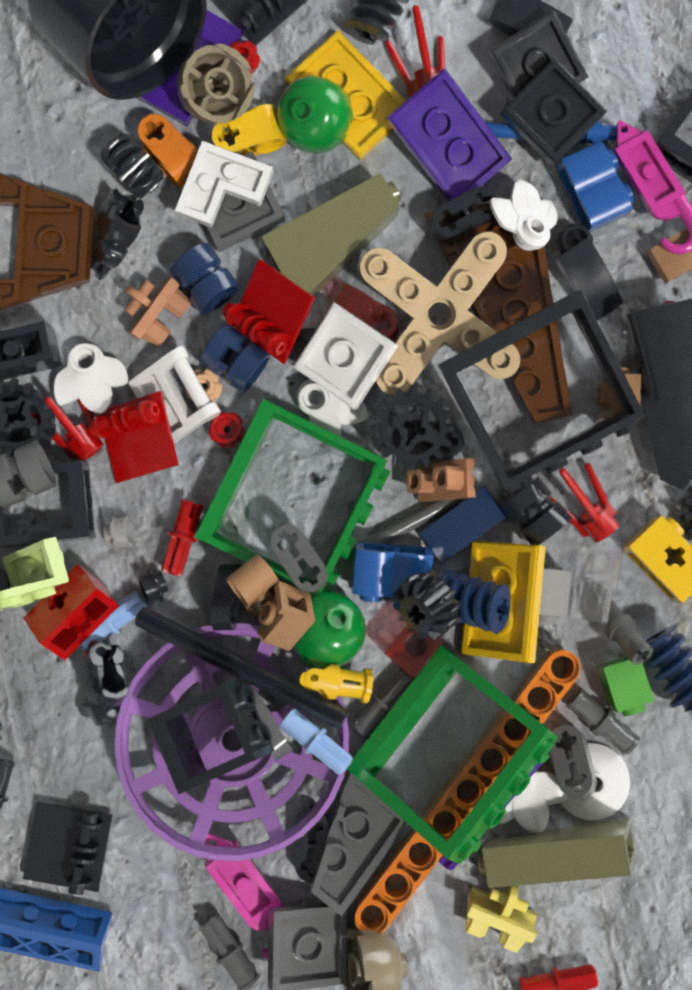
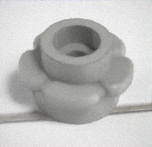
(118, 533)

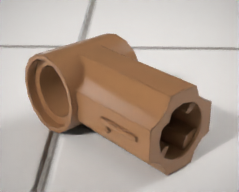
(253, 584)

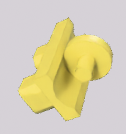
(502, 912)

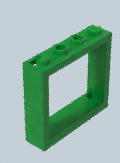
(240, 467)
(405, 716)

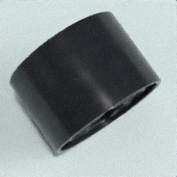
(122, 44)

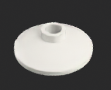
(612, 790)

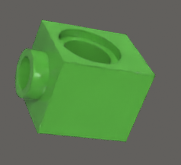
(625, 686)

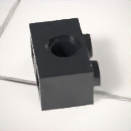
(28, 350)

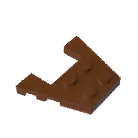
(50, 245)

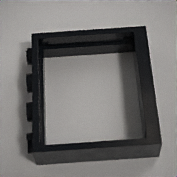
(584, 441)

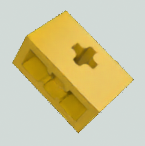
(648, 553)

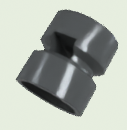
(25, 472)

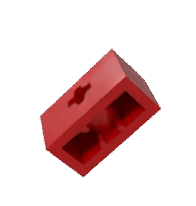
(72, 613)

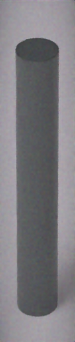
(411, 521)

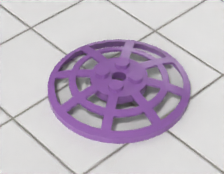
(207, 731)

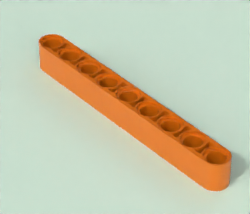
(447, 799)

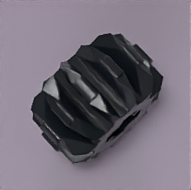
(132, 165)
(427, 605)

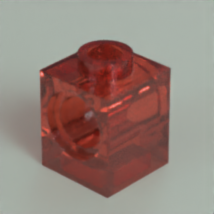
(411, 663)

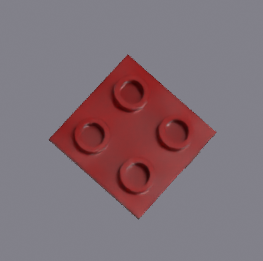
(270, 311)
(137, 437)

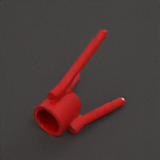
(424, 74)
(80, 440)
(597, 520)

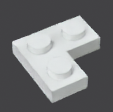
(217, 173)

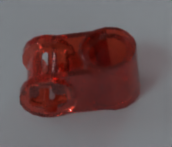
(368, 310)

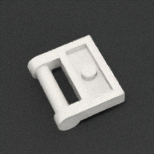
(157, 379)

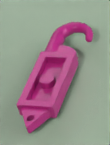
(653, 181)
(244, 887)

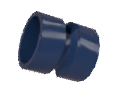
(200, 273)
(245, 366)

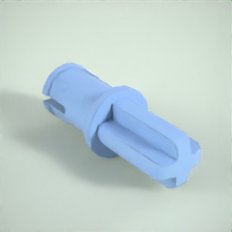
(119, 618)
(316, 741)

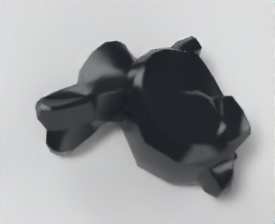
(117, 228)
(102, 682)

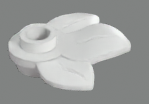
(525, 215)
(89, 384)
(330, 411)
(532, 804)

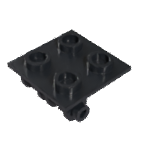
(258, 17)
(67, 847)

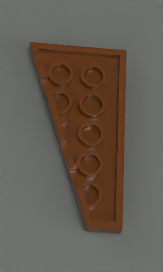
(511, 295)

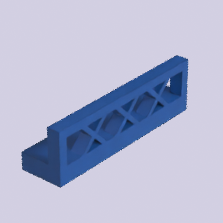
(54, 922)

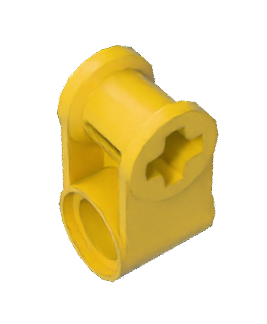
(253, 131)

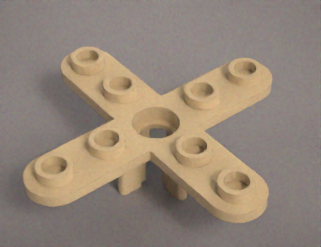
(457, 291)

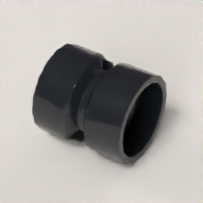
(543, 523)

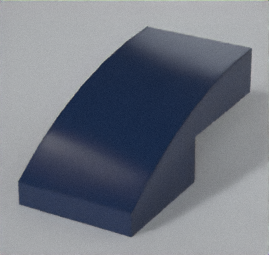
(463, 525)

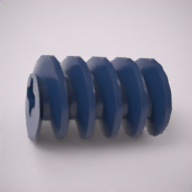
(482, 602)
(673, 665)

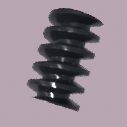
(370, 17)

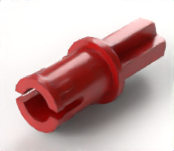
(181, 537)
(573, 978)

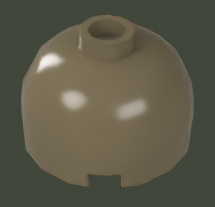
(215, 84)
(374, 961)

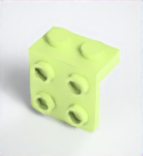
(33, 573)

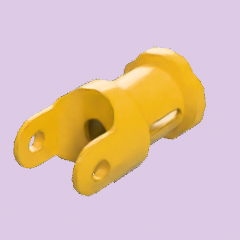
(330, 682)

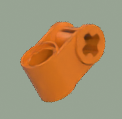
(171, 153)

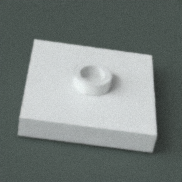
(345, 356)

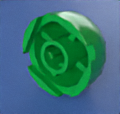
(314, 114)
(335, 634)

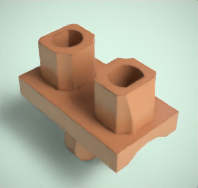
(165, 297)
(442, 480)

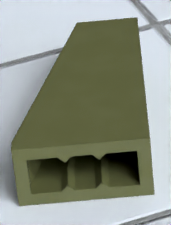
(331, 236)
(560, 855)

